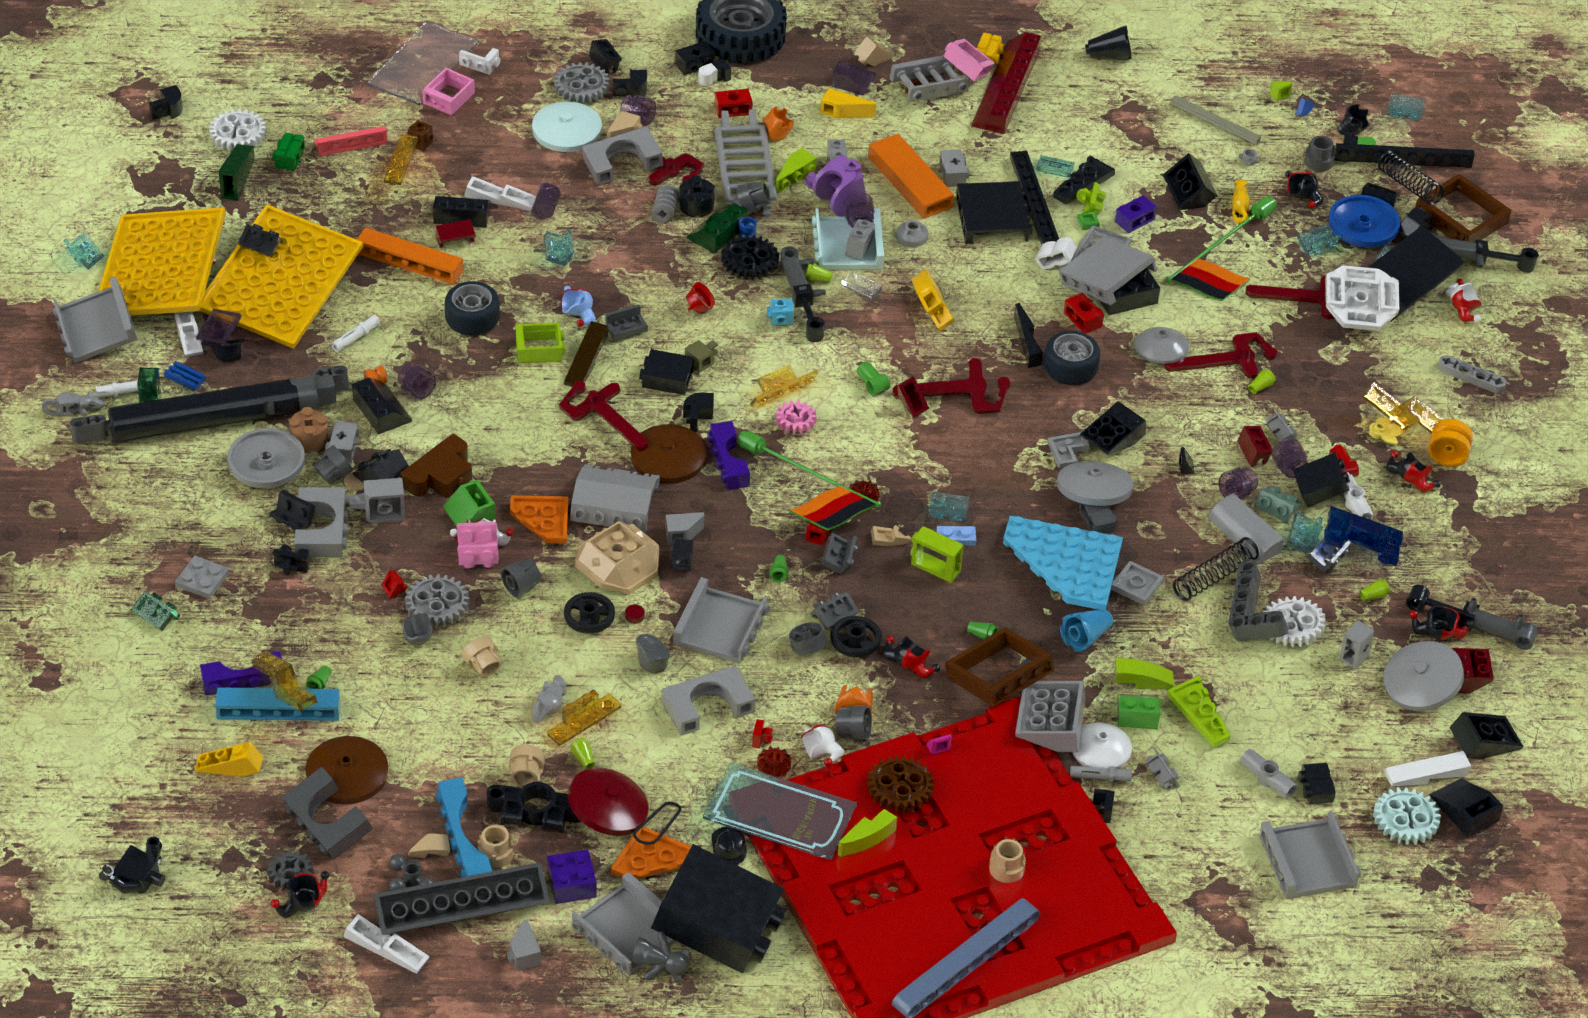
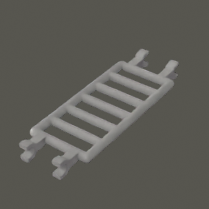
(763, 138)

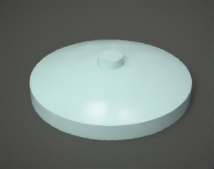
(566, 126)

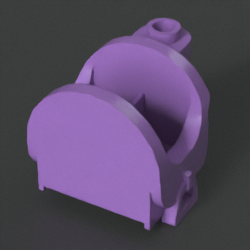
(837, 182)

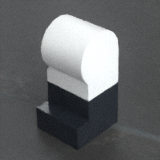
(714, 72)

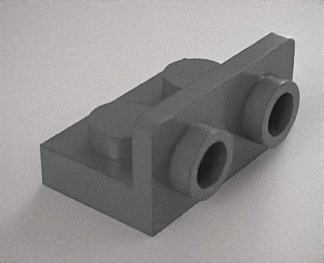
(835, 609)

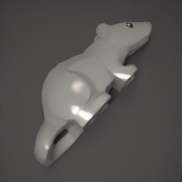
(68, 403)
(549, 699)

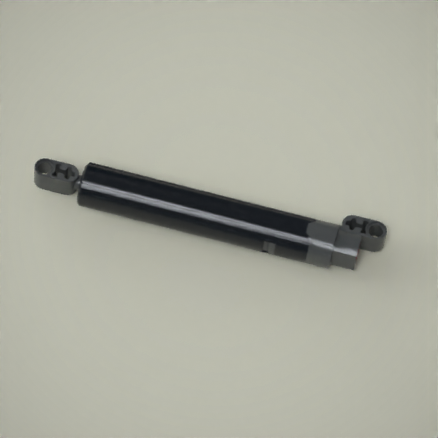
(213, 407)

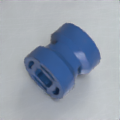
(747, 226)

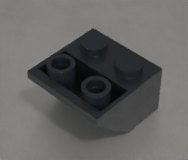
(381, 466)

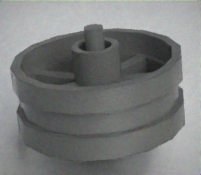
(807, 638)

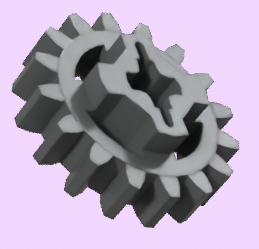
(289, 866)

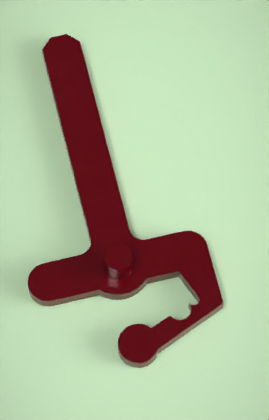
(672, 167)
(1292, 294)
(1242, 355)
(974, 385)
(598, 403)

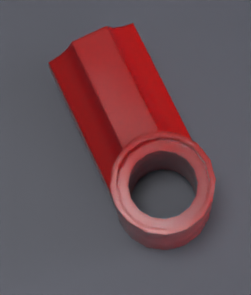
(1351, 465)

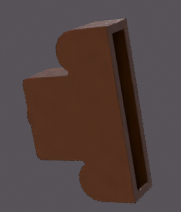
(441, 469)

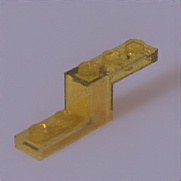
(1404, 414)
(283, 681)

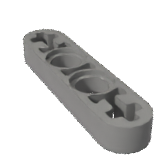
(1447, 364)

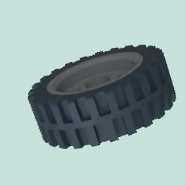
(742, 28)

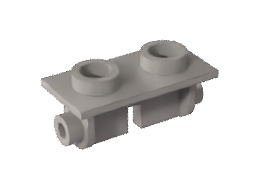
(1279, 422)
(1167, 776)

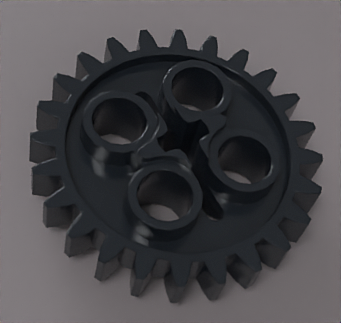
(749, 257)

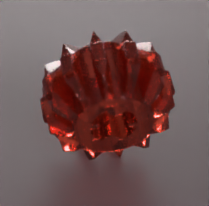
(867, 489)
(774, 762)

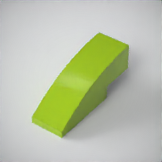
(1142, 674)
(867, 833)

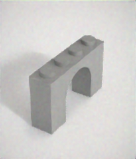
(637, 142)
(329, 540)
(724, 683)

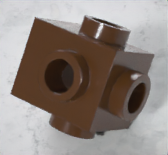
(423, 132)

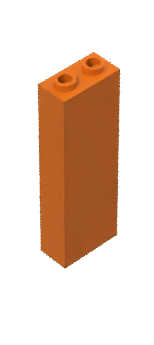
(910, 176)

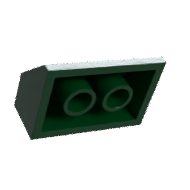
(718, 228)

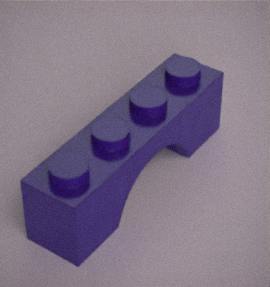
(733, 470)
(216, 675)

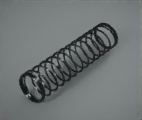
(1398, 158)
(1186, 586)

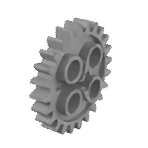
(581, 82)
(438, 598)

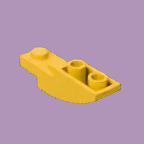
(932, 299)

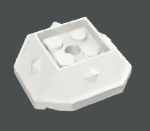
(1362, 297)

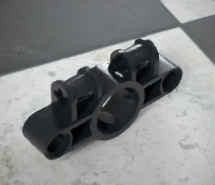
(511, 803)

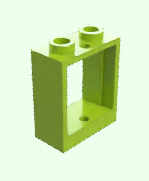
(539, 331)
(939, 543)

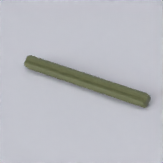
(1216, 120)

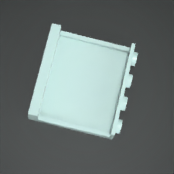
(831, 244)

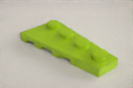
(1197, 707)

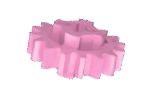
(796, 417)

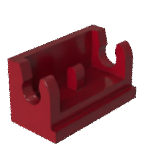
(454, 231)
(1254, 445)

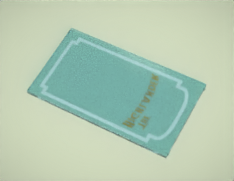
(780, 810)

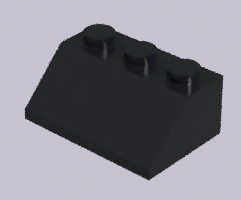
(1189, 183)
(456, 209)
(379, 405)

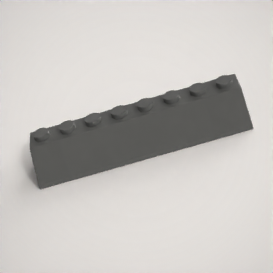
(460, 898)

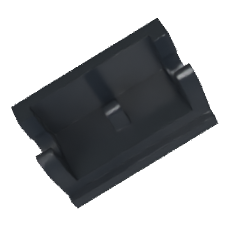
(604, 55)

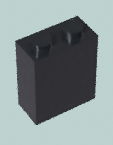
(667, 372)
(1322, 479)

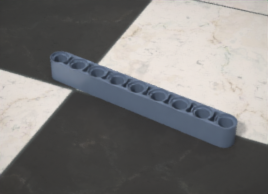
(965, 958)

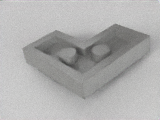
(1065, 446)

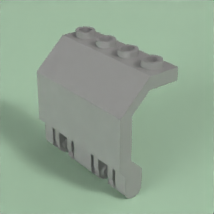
(612, 496)

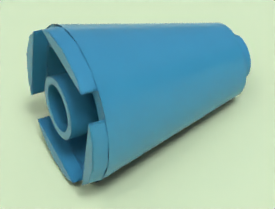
(1084, 628)

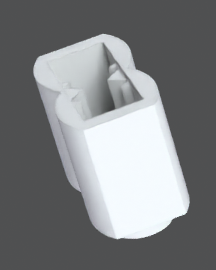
(1056, 253)

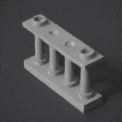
(926, 67)

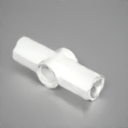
(1355, 500)

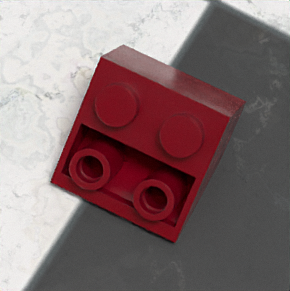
(1476, 668)

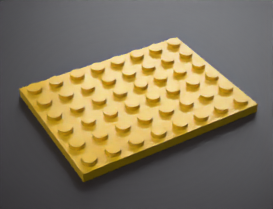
(164, 259)
(284, 291)

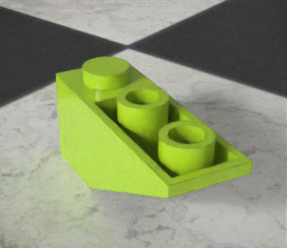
(795, 169)

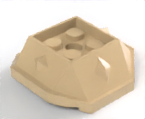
(619, 558)

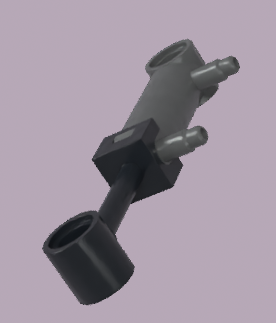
(1479, 251)
(802, 291)
(1518, 632)

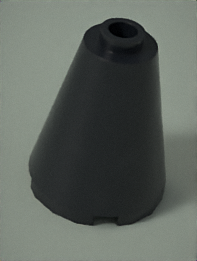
(1110, 45)

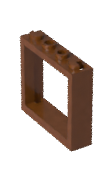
(1451, 227)
(1010, 684)

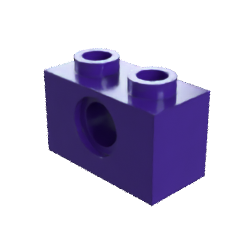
(1135, 214)

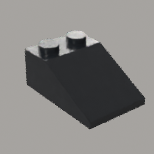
(1484, 735)

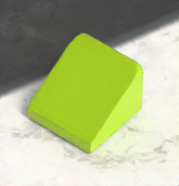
(1280, 89)

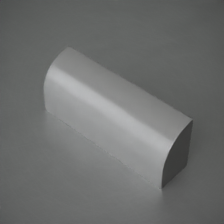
(1239, 521)

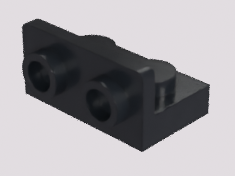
(1387, 195)
(259, 240)
(293, 511)

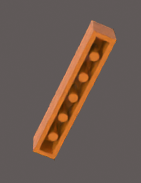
(410, 256)

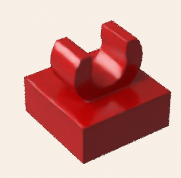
(393, 584)
(761, 734)

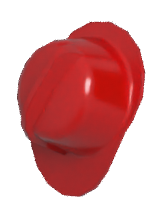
(700, 298)

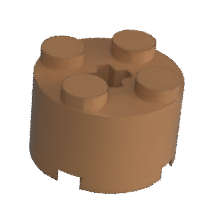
(310, 428)

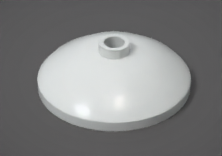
(1103, 746)

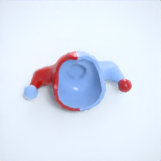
(578, 303)

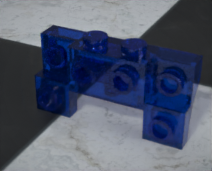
(1363, 532)

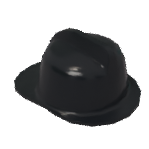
(229, 352)
(729, 844)

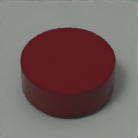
(634, 613)

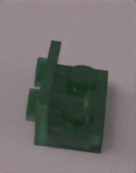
(154, 610)

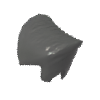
(651, 653)

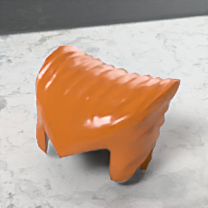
(777, 124)
(854, 697)

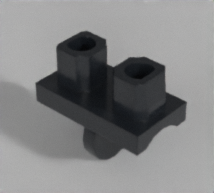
(291, 561)

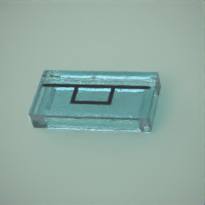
(1055, 166)

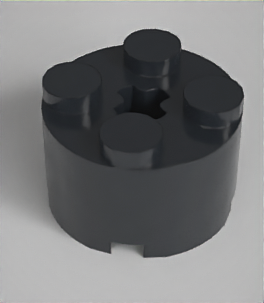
(696, 196)

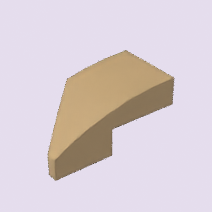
(888, 537)
(431, 844)

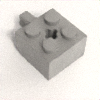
(381, 500)

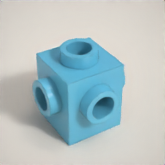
(781, 311)

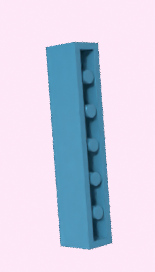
(263, 705)

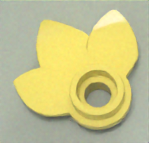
(1385, 430)

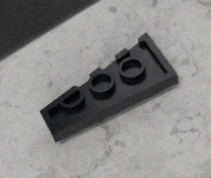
(1088, 173)

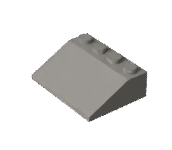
(1052, 714)

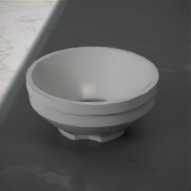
(912, 237)

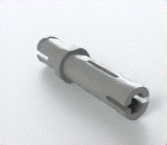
(1104, 773)

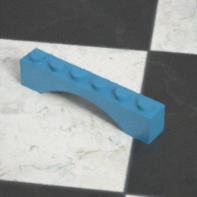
(453, 799)

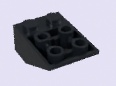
(1115, 429)
(1468, 806)

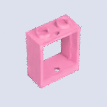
(968, 59)
(443, 102)

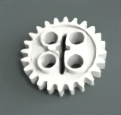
(246, 126)
(1302, 618)

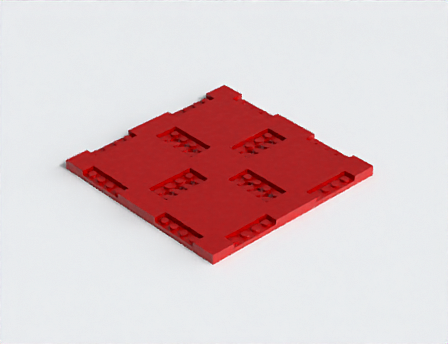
(982, 794)

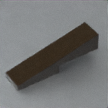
(587, 353)

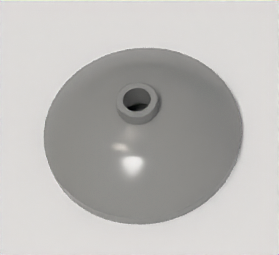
(1161, 345)

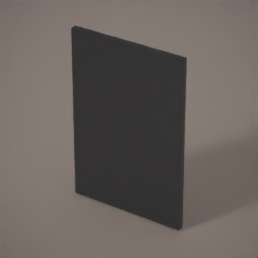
(1419, 266)

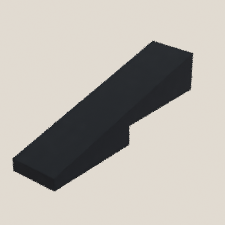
(1025, 327)

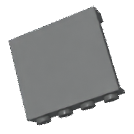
(1105, 269)
(95, 323)
(719, 623)
(1310, 857)
(619, 921)

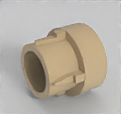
(482, 656)
(526, 764)
(496, 845)
(1007, 861)

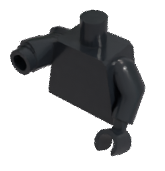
(136, 869)

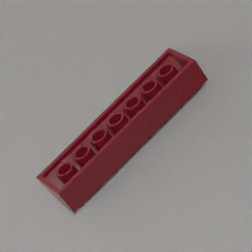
(1007, 83)

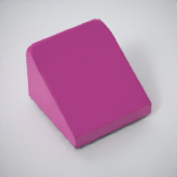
(939, 744)

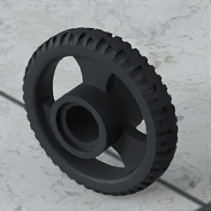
(589, 612)
(855, 636)

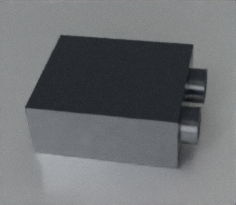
(720, 909)

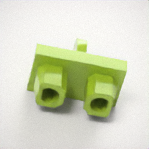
(1092, 199)

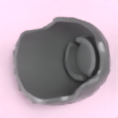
(417, 629)

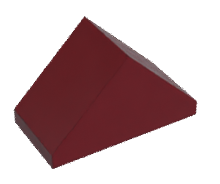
(912, 397)

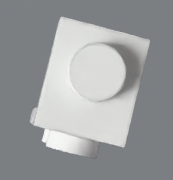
(480, 63)

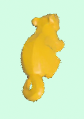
(1240, 201)

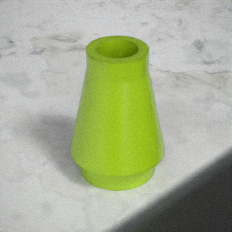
(817, 273)
(1262, 381)
(1376, 590)
(582, 751)

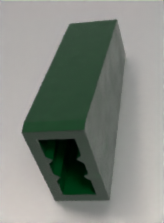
(235, 171)

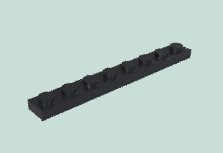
(1413, 155)
(1035, 199)

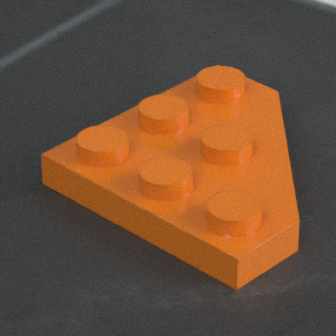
(543, 516)
(651, 859)

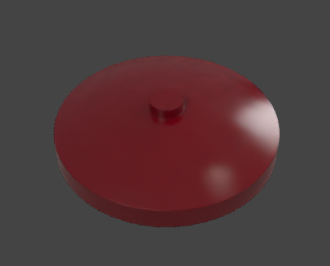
(607, 801)

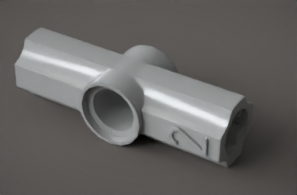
(1268, 773)

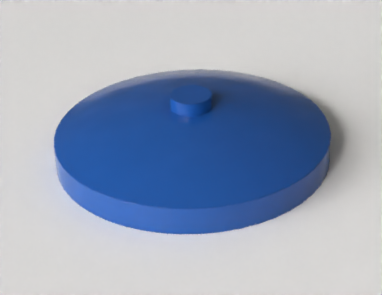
(1364, 221)

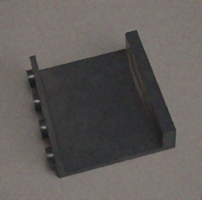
(992, 208)

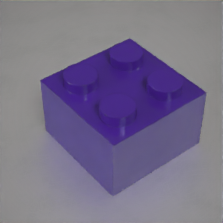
(571, 876)

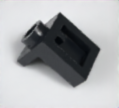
(1105, 800)

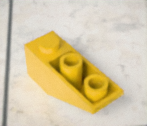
(845, 105)
(232, 761)

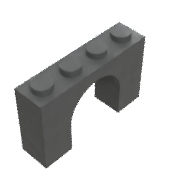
(332, 837)

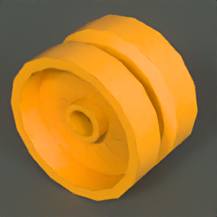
(1450, 442)

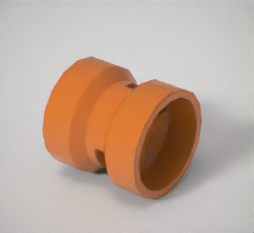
(378, 374)

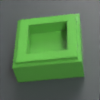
(1088, 220)

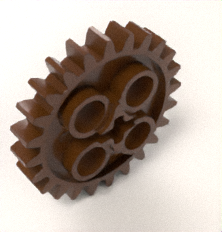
(900, 783)

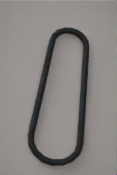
(651, 816)

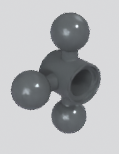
(411, 873)

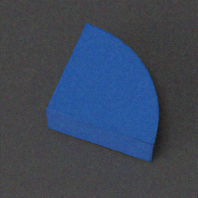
(1304, 107)

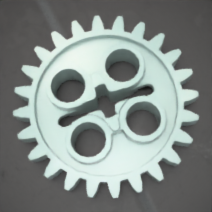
(1406, 816)

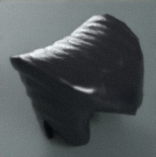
(1354, 120)

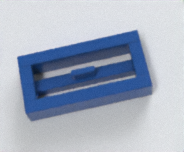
(187, 374)

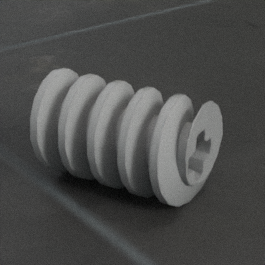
(665, 203)

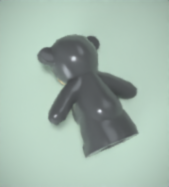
(662, 958)

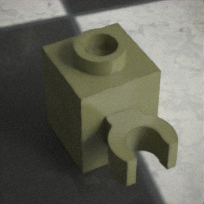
(702, 354)

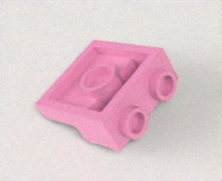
(477, 544)

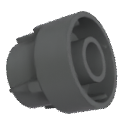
(1320, 154)
(753, 196)
(333, 465)
(520, 577)
(854, 722)

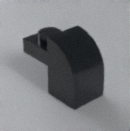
(634, 86)
(169, 104)
(1415, 219)
(698, 407)
(682, 554)

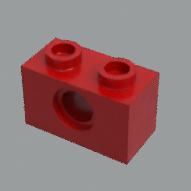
(736, 102)
(1083, 313)

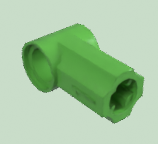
(874, 381)

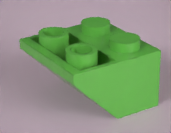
(470, 503)

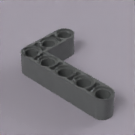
(1243, 620)

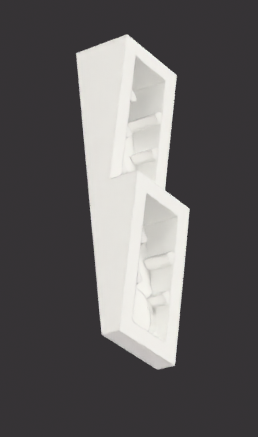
(505, 196)
(187, 332)
(1423, 770)
(390, 947)

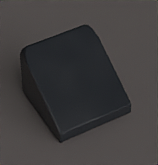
(1185, 462)

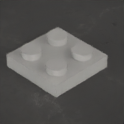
(202, 577)
(1137, 583)

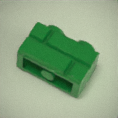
(289, 151)

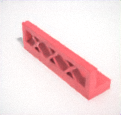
(351, 141)

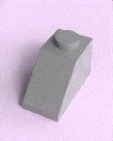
(524, 948)

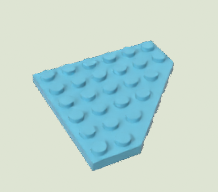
(1070, 559)

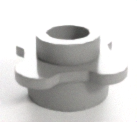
(1249, 156)

